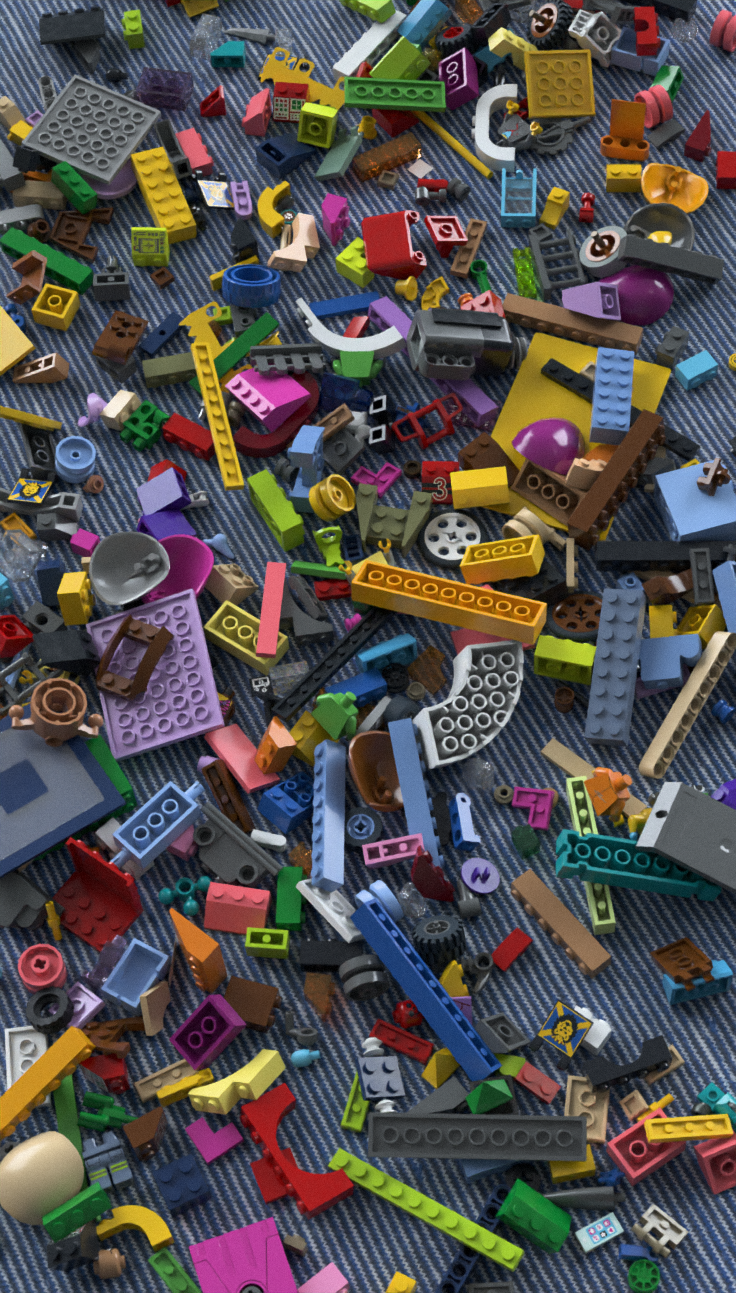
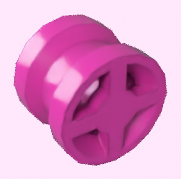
(350, 623)

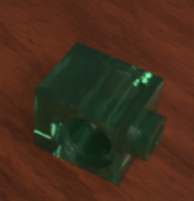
(525, 841)

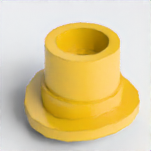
(368, 127)
(407, 288)

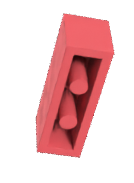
(196, 152)

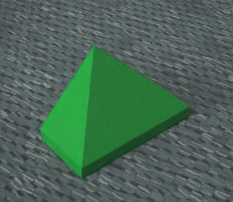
(488, 1096)

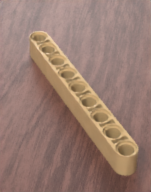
(688, 705)

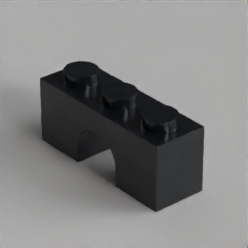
(382, 437)

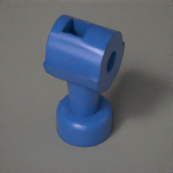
(12, 311)

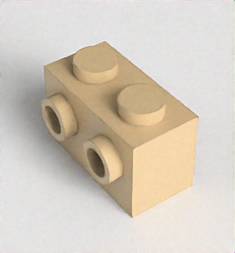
(120, 409)

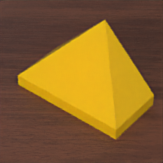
(440, 1068)

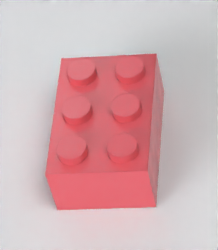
(637, 1156)

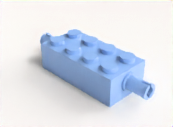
(156, 825)

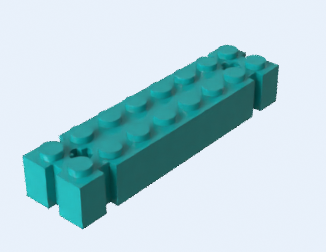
(619, 864)

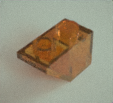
(317, 993)

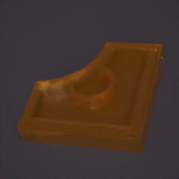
(427, 670)

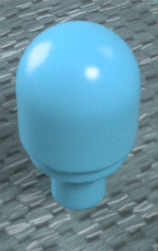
(304, 1057)

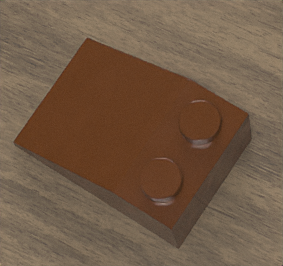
(486, 453)

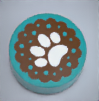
(289, 216)

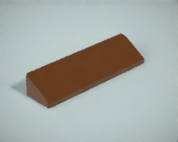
(227, 795)

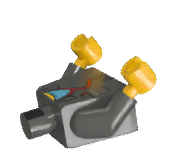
(515, 131)

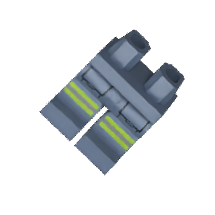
(106, 1157)

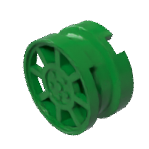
(643, 1277)

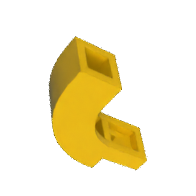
(269, 219)
(139, 1219)

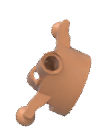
(54, 727)

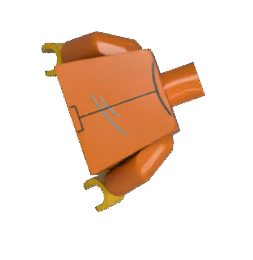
(609, 793)

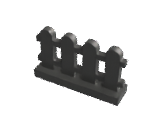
(284, 355)

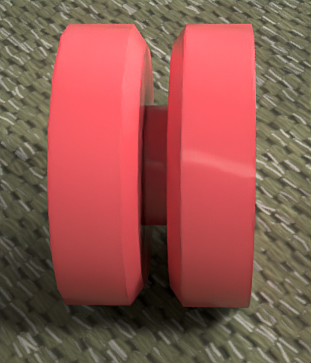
(724, 31)
(657, 105)
(42, 967)

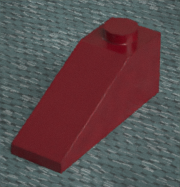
(699, 142)

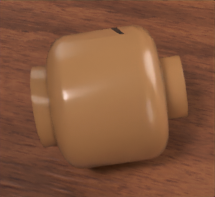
(109, 1264)

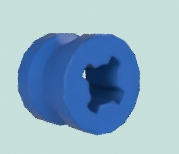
(723, 711)

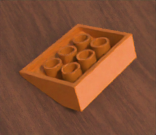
(200, 952)

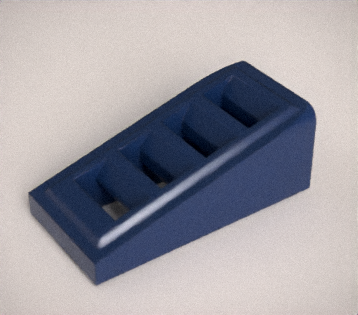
(353, 552)

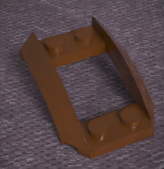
(140, 632)

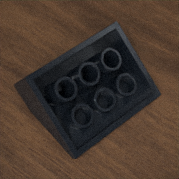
(72, 25)

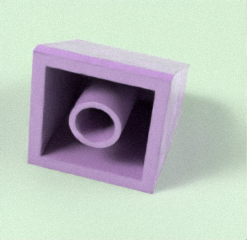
(594, 299)

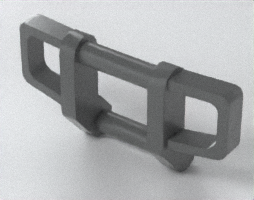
(6, 688)

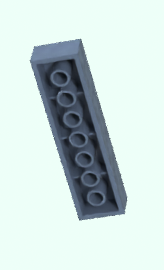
(615, 667)

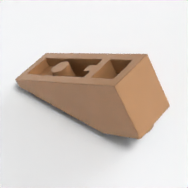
(42, 370)

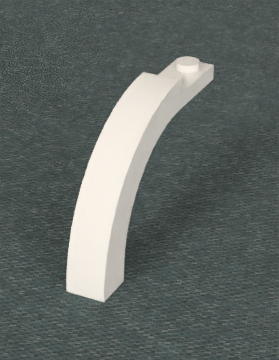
(382, 343)

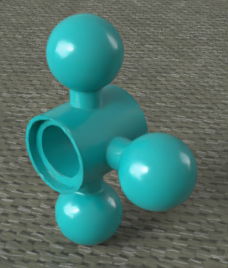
(190, 906)

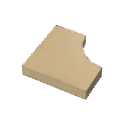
(153, 1006)

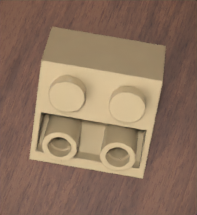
(230, 583)

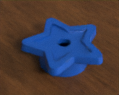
(610, 1178)

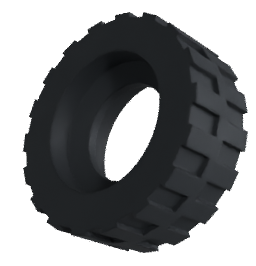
(42, 999)

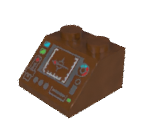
(147, 1133)

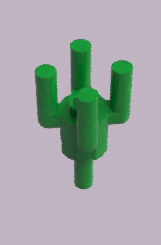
(107, 1113)

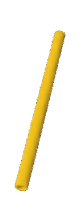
(454, 143)

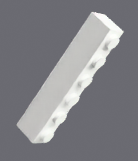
(369, 46)

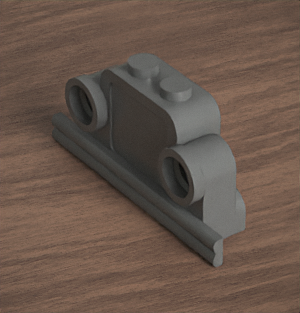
(231, 852)
(23, 902)

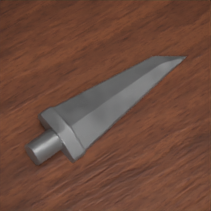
(257, 35)

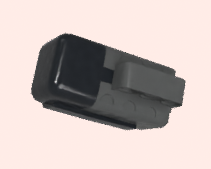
(459, 343)

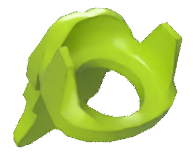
(330, 546)

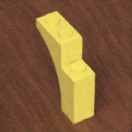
(246, 1083)

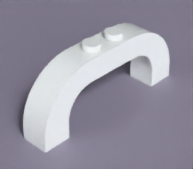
(488, 153)

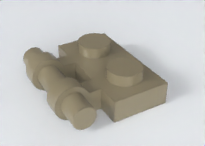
(661, 1225)

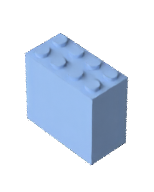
(690, 511)

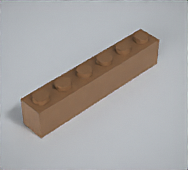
(560, 923)

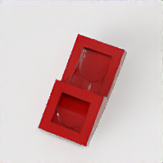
(511, 948)

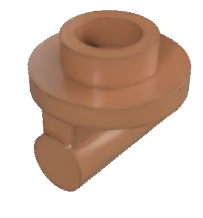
(94, 484)

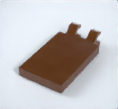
(683, 962)

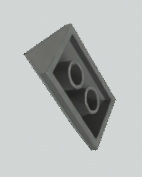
(39, 451)

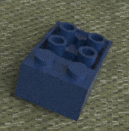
(283, 154)

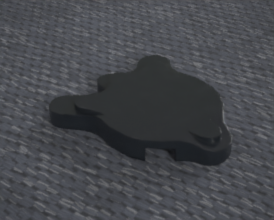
(442, 817)

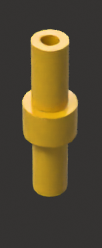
(53, 920)
(655, 1105)

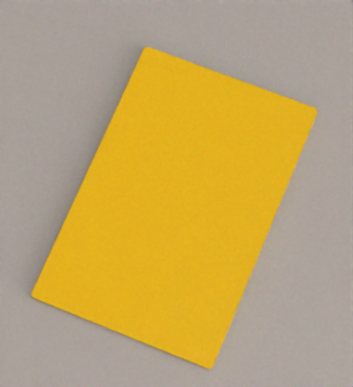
(539, 397)

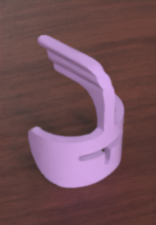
(95, 407)

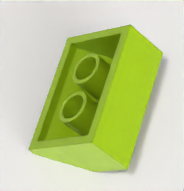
(401, 62)

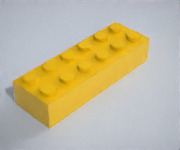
(163, 194)

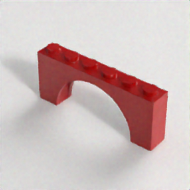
(311, 1191)

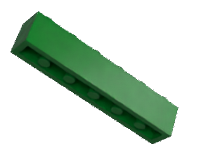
(58, 266)

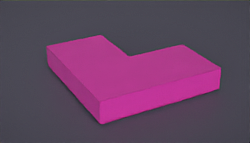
(383, 479)
(539, 803)
(213, 1145)

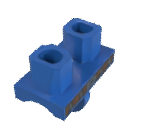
(401, 412)

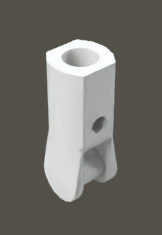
(198, 500)
(269, 840)

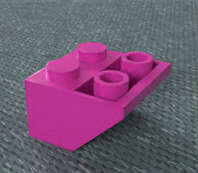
(335, 217)

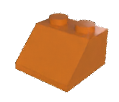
(274, 748)

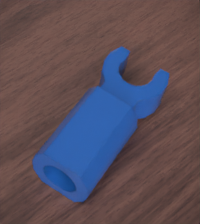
(635, 1253)

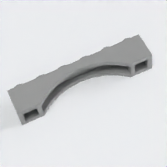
(63, 503)

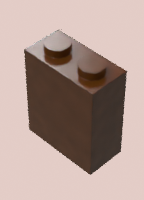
(253, 1002)

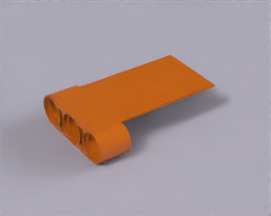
(626, 132)

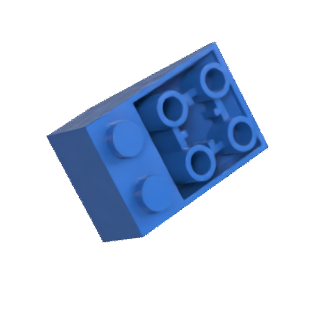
(289, 802)

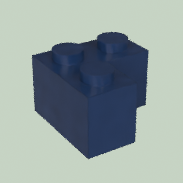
(49, 578)

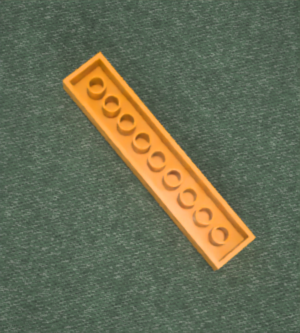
(449, 602)

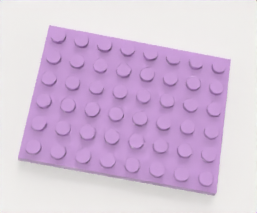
(181, 690)

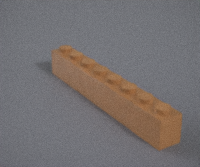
(571, 324)

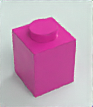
(84, 543)

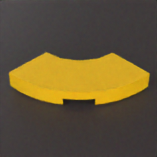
(434, 293)

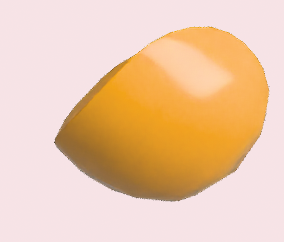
(673, 186)

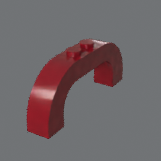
(274, 443)

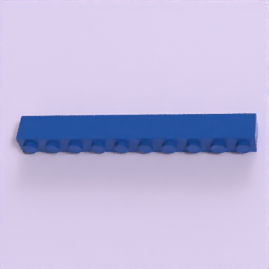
(425, 991)

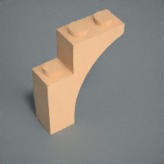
(304, 246)

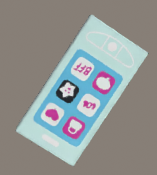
(599, 1232)

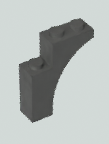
(166, 138)
(306, 628)

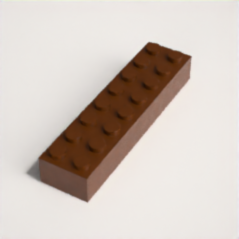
(616, 480)

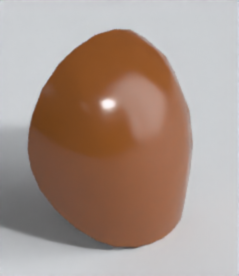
(375, 770)

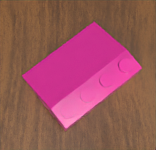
(268, 397)

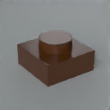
(162, 277)

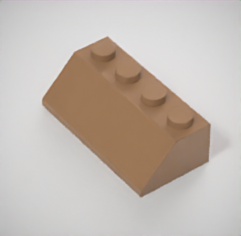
(548, 491)

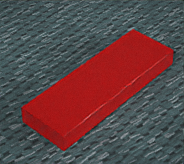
(402, 1041)

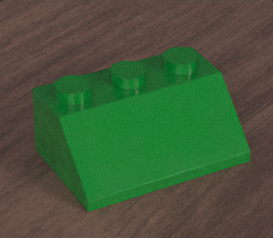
(535, 1217)

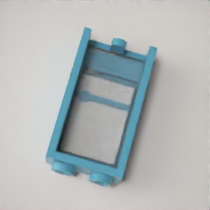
(518, 200)

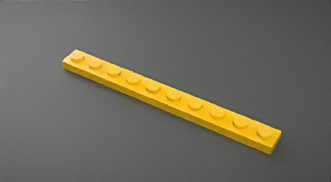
(217, 416)

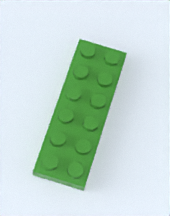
(394, 94)

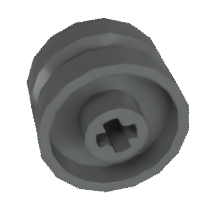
(364, 978)

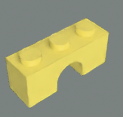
(505, 42)

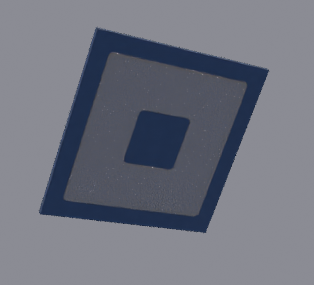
(47, 793)

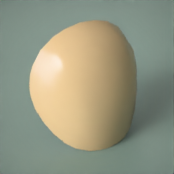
(39, 1176)

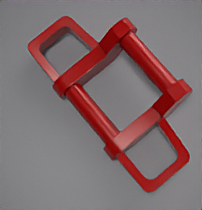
(419, 433)

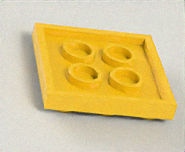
(29, 419)

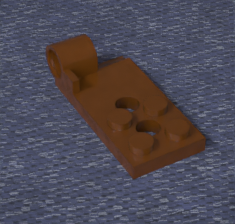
(120, 349)

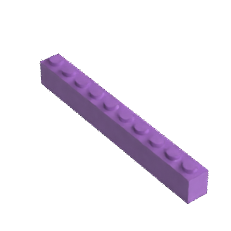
(473, 400)

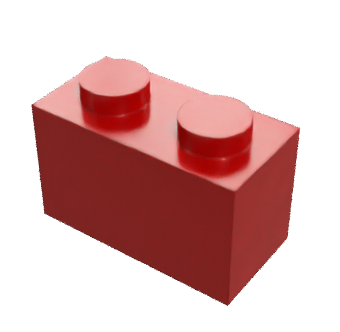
(726, 170)

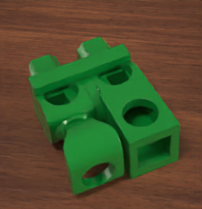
(140, 426)

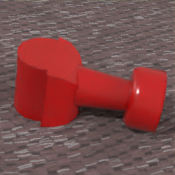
(586, 212)

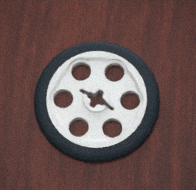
(452, 560)

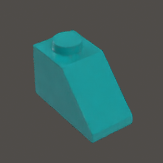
(229, 55)

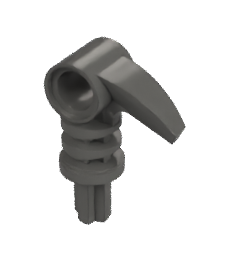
(472, 966)

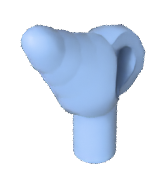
(220, 544)

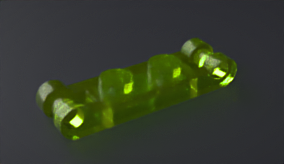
(524, 273)

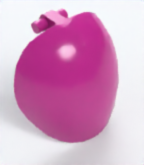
(189, 567)

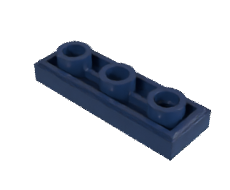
(161, 335)

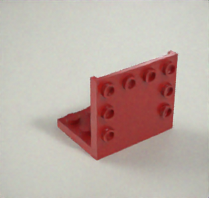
(97, 898)

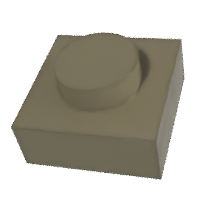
(296, 1244)

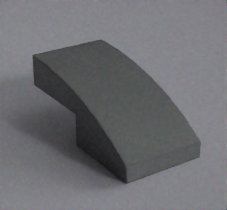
(665, 133)

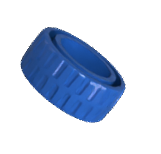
(251, 285)

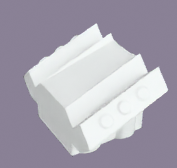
(596, 34)

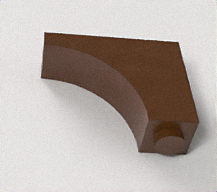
(668, 589)

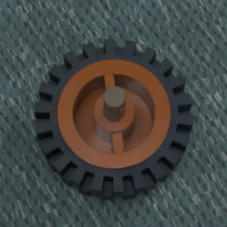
(549, 24)

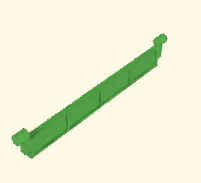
(68, 1118)

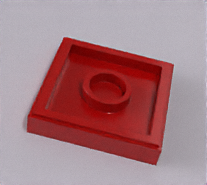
(269, 1185)

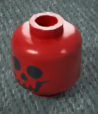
(407, 1014)

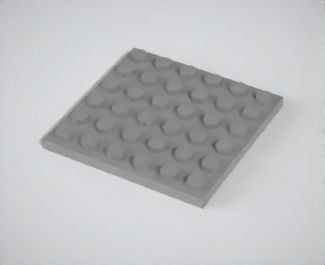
(92, 129)

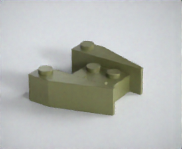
(390, 523)

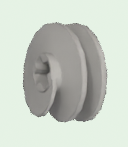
(520, 352)

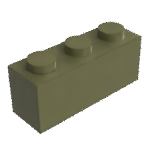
(169, 370)

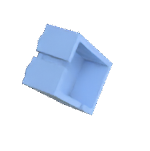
(624, 53)
(134, 975)

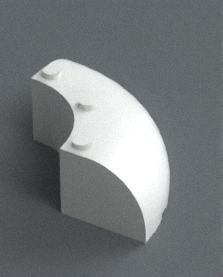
(478, 705)

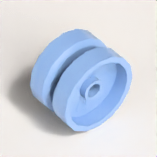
(75, 459)
(385, 898)

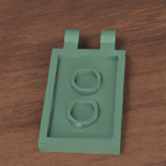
(340, 155)

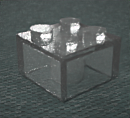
(18, 555)

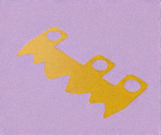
(276, 70)
(199, 327)

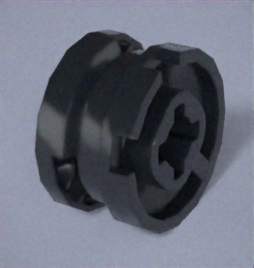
(396, 678)

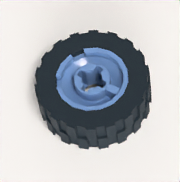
(364, 819)

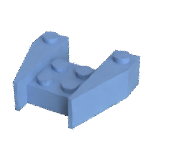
(308, 456)

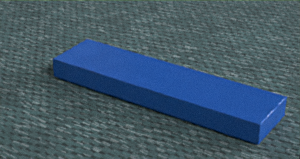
(343, 305)

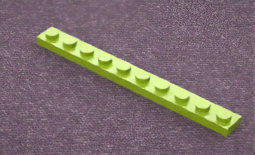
(428, 1210)

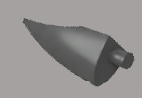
(586, 1198)

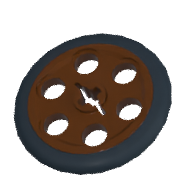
(581, 633)

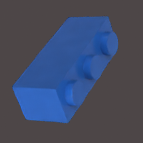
(365, 686)

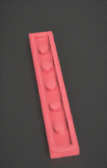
(271, 610)

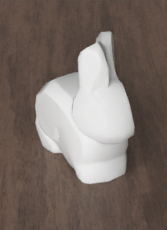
(359, 426)

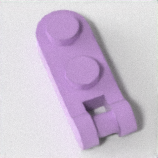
(241, 199)

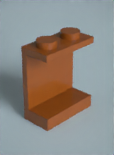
(32, 268)

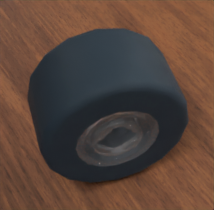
(399, 709)

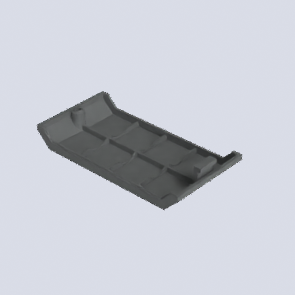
(693, 833)

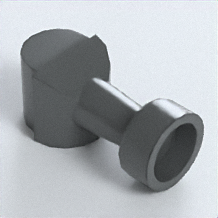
(423, 197)

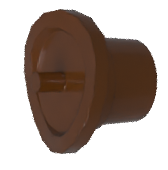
(39, 230)

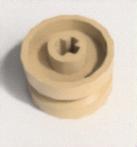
(525, 524)

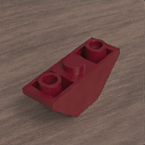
(429, 878)

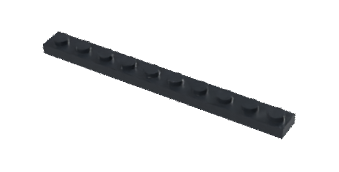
(584, 388)
(332, 663)

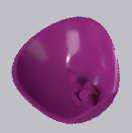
(642, 294)
(551, 443)

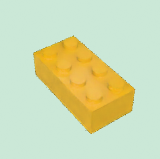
(502, 560)

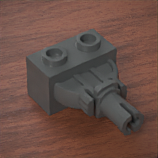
(111, 284)

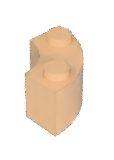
(584, 473)

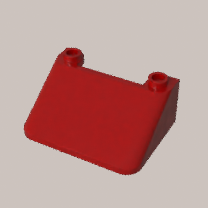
(390, 245)

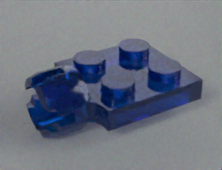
(340, 390)

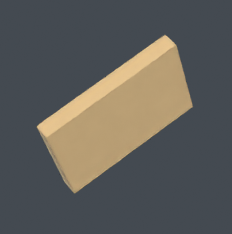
(583, 1102)

